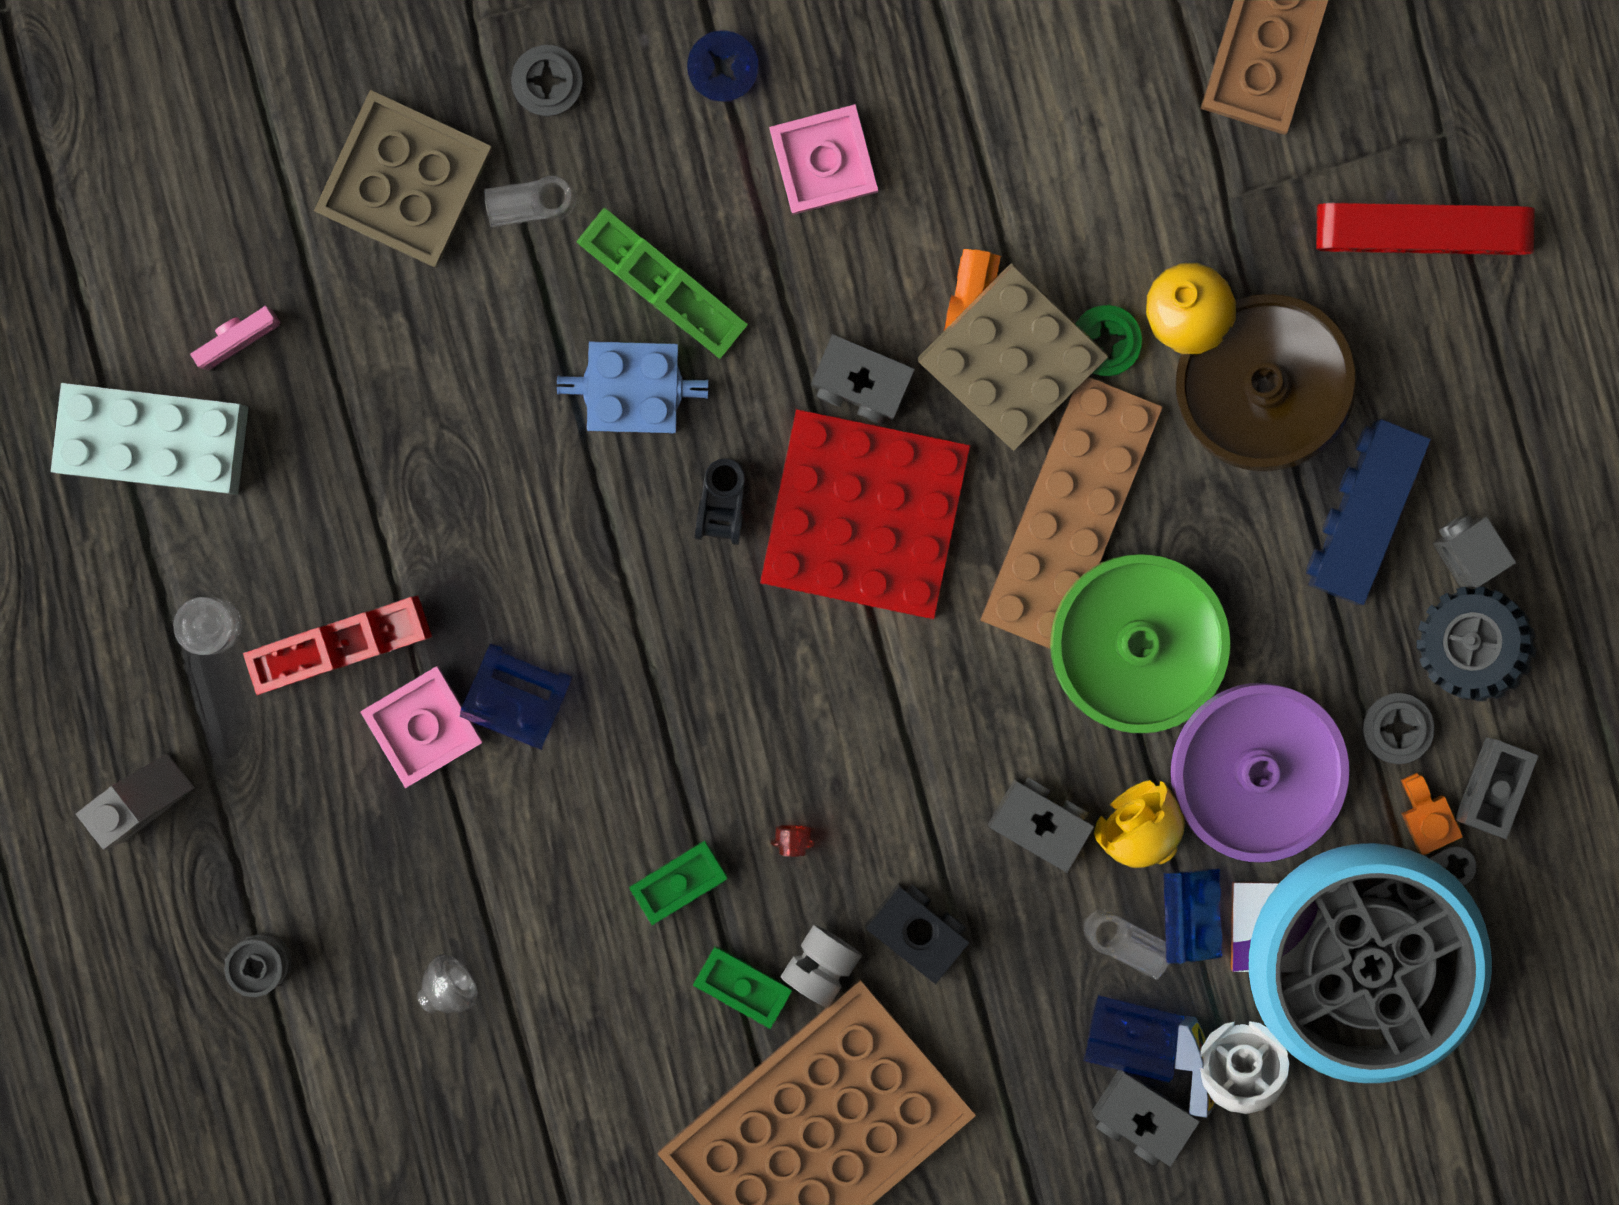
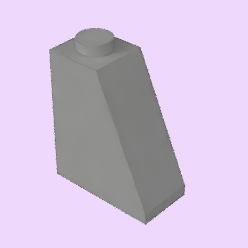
(134, 802)

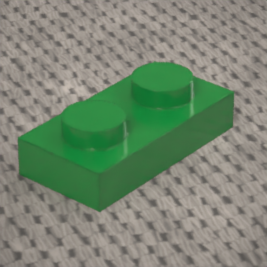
(678, 882)
(742, 987)

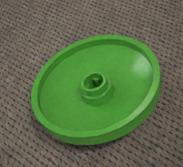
(1140, 643)

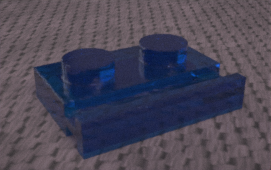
(1193, 915)
(1133, 1038)

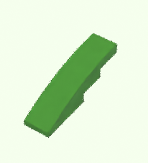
(661, 283)

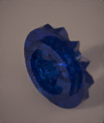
(725, 45)

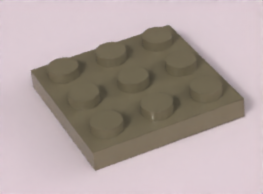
(403, 179)
(1012, 356)

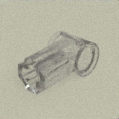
(525, 202)
(1130, 945)

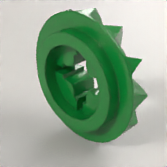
(1118, 323)

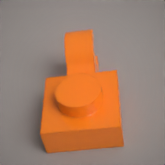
(1430, 819)

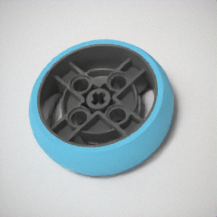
(1442, 926)

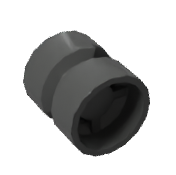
(258, 965)

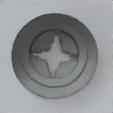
(531, 66)
(1412, 743)

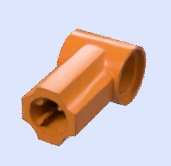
(974, 275)

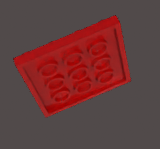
(865, 514)

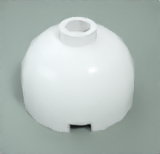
(1244, 1067)

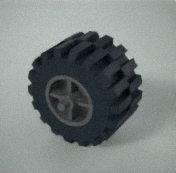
(1476, 644)

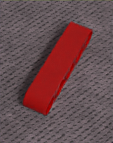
(1425, 229)

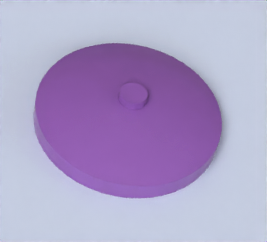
(1260, 772)

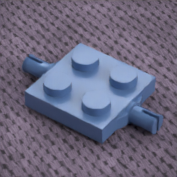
(632, 387)

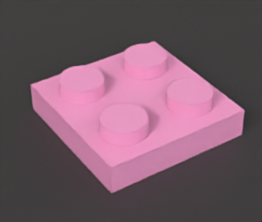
(823, 159)
(421, 727)

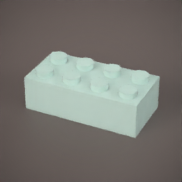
(149, 438)

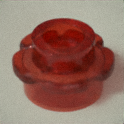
(792, 840)

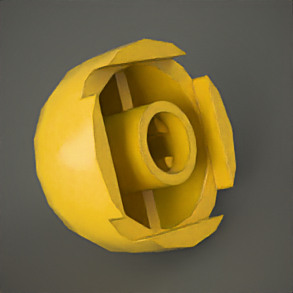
(1190, 308)
(1143, 827)

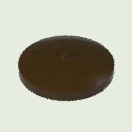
(1271, 386)

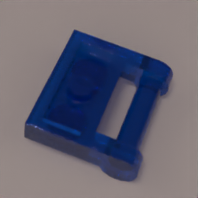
(512, 709)

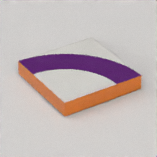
(1246, 906)

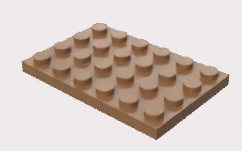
(823, 1116)

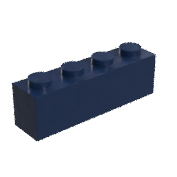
(1367, 512)

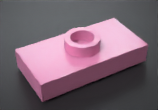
(234, 337)

